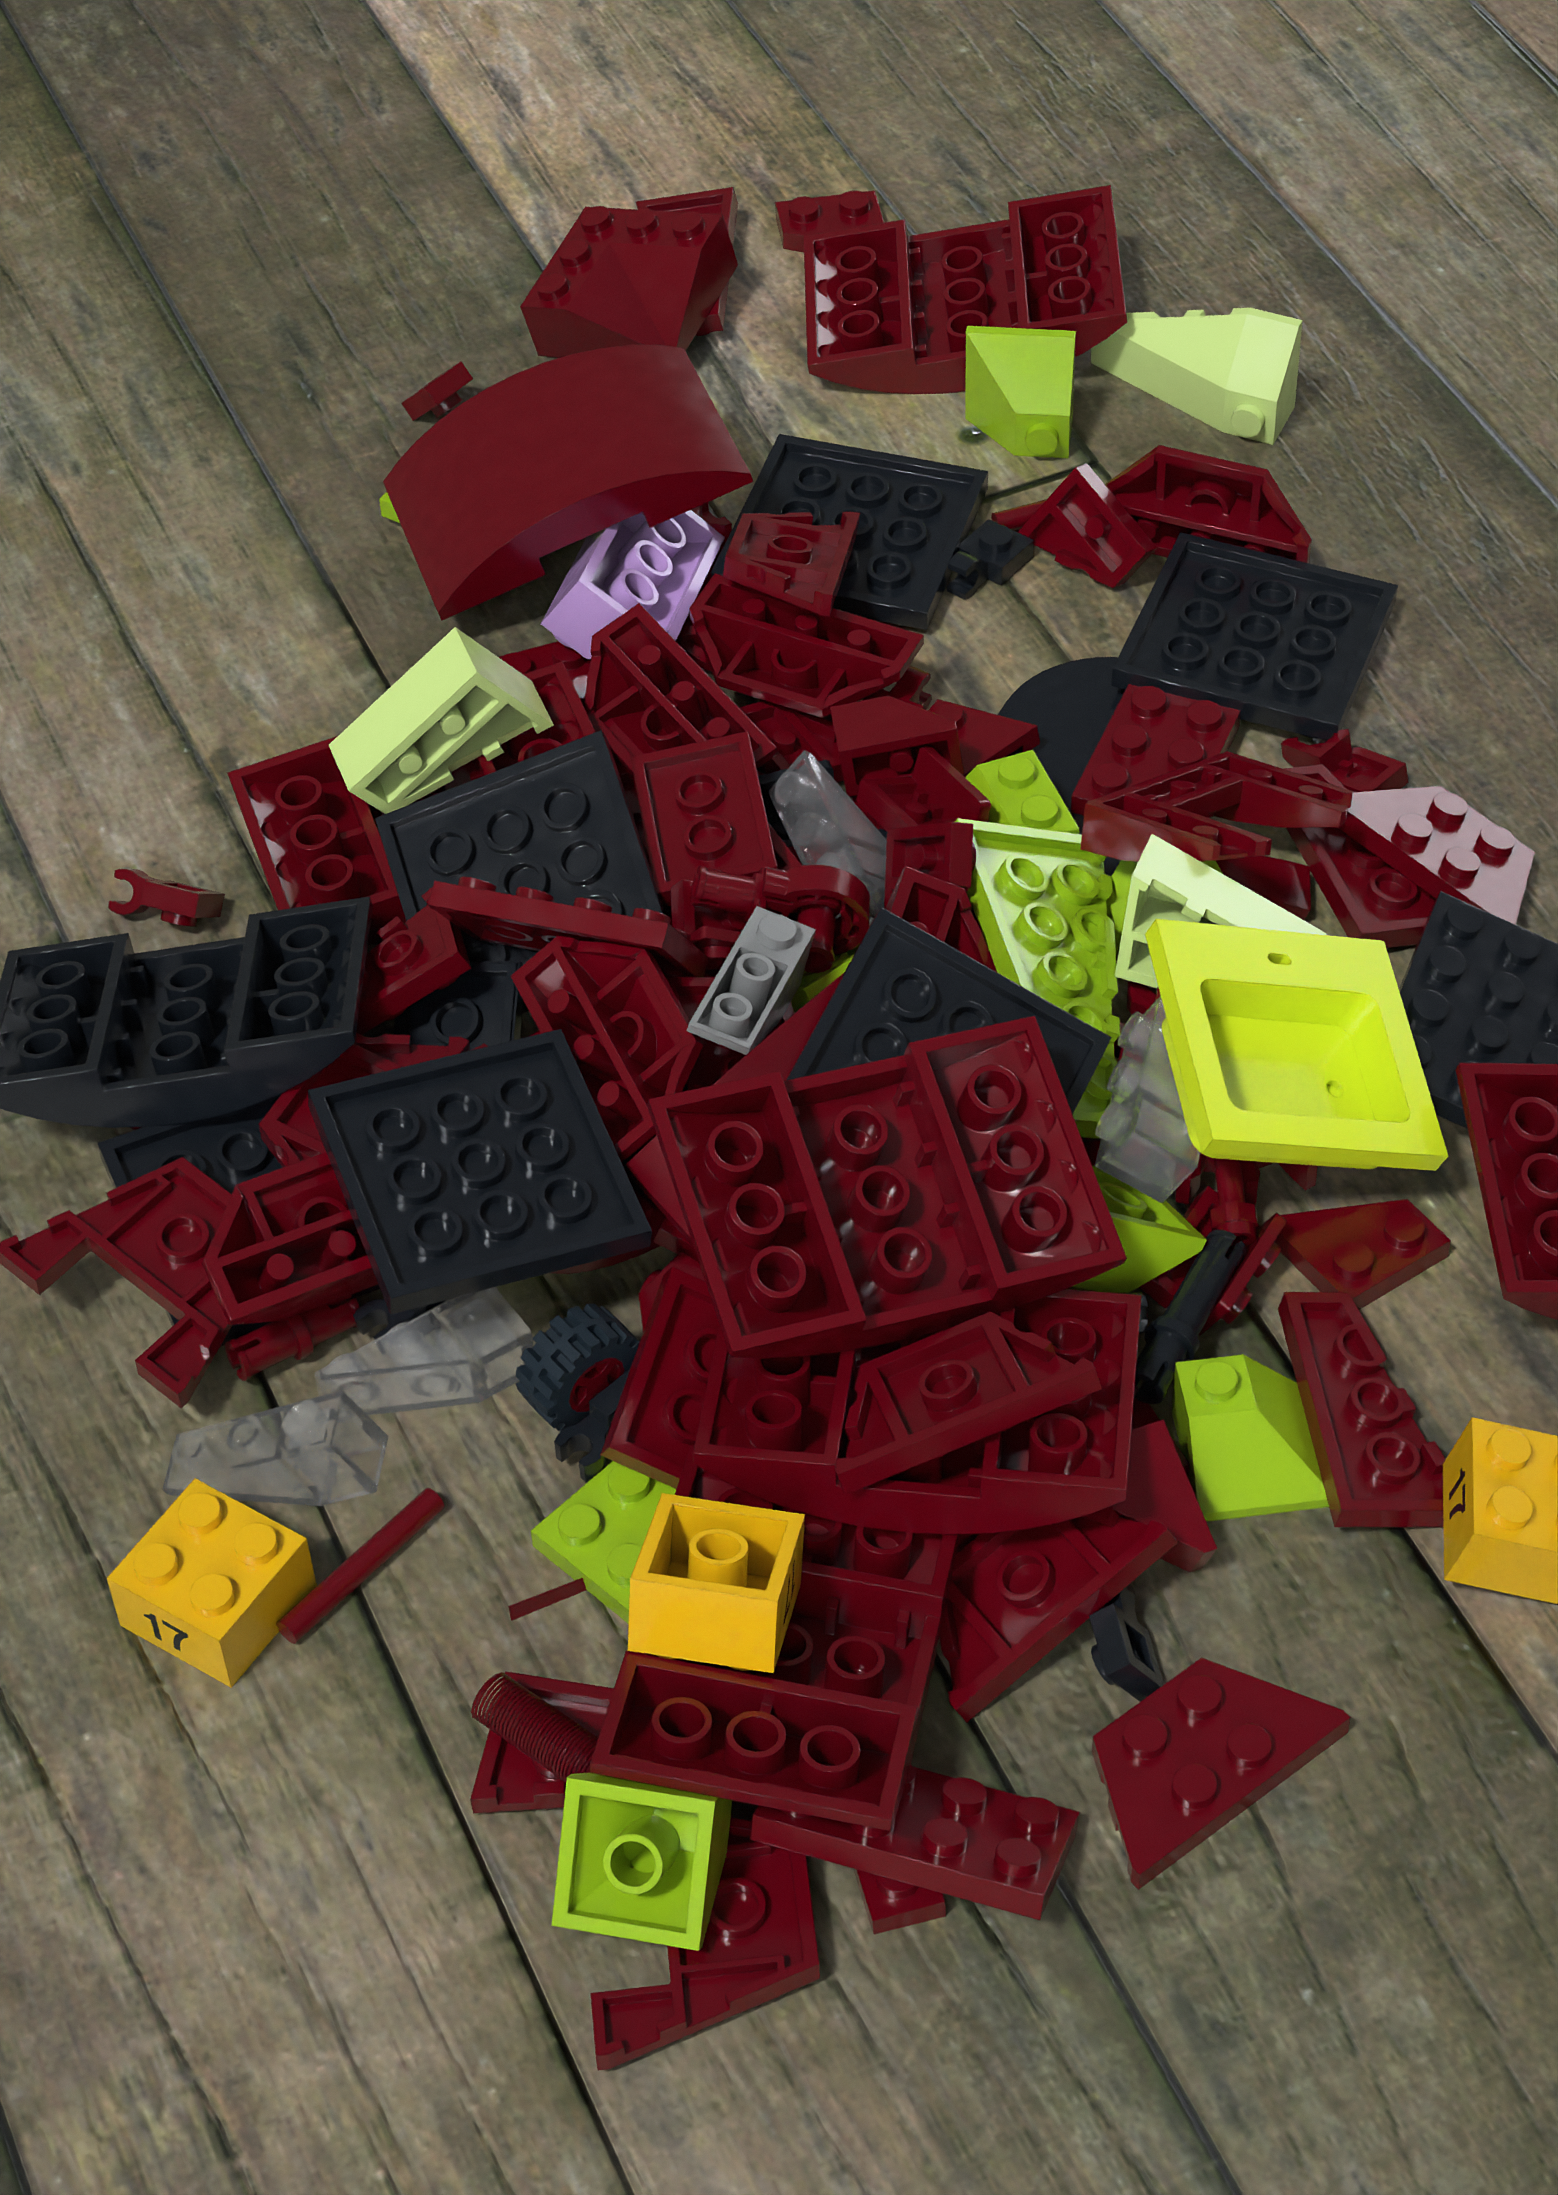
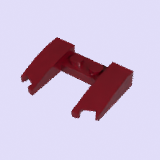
(1222, 786)

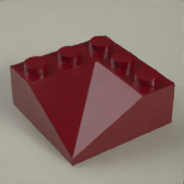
(629, 281)

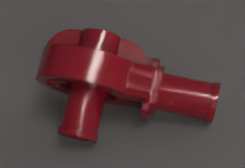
(803, 894)

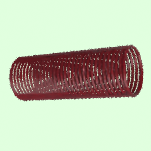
(571, 1750)

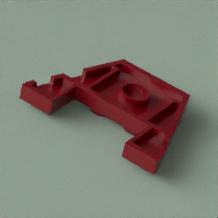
(157, 1240)
(752, 1952)

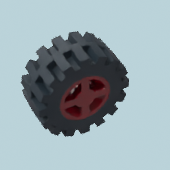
(574, 1363)

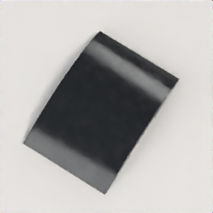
(181, 1028)

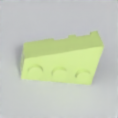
(433, 721)
(1182, 888)

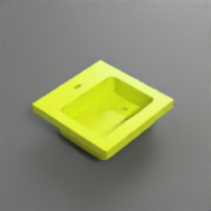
(1292, 1048)

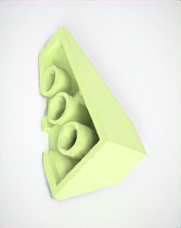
(1218, 368)

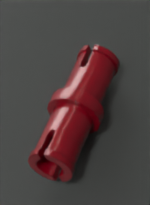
(290, 1337)

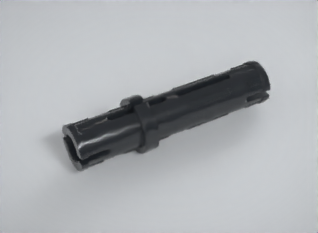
(1176, 1332)

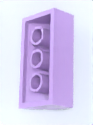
(632, 566)

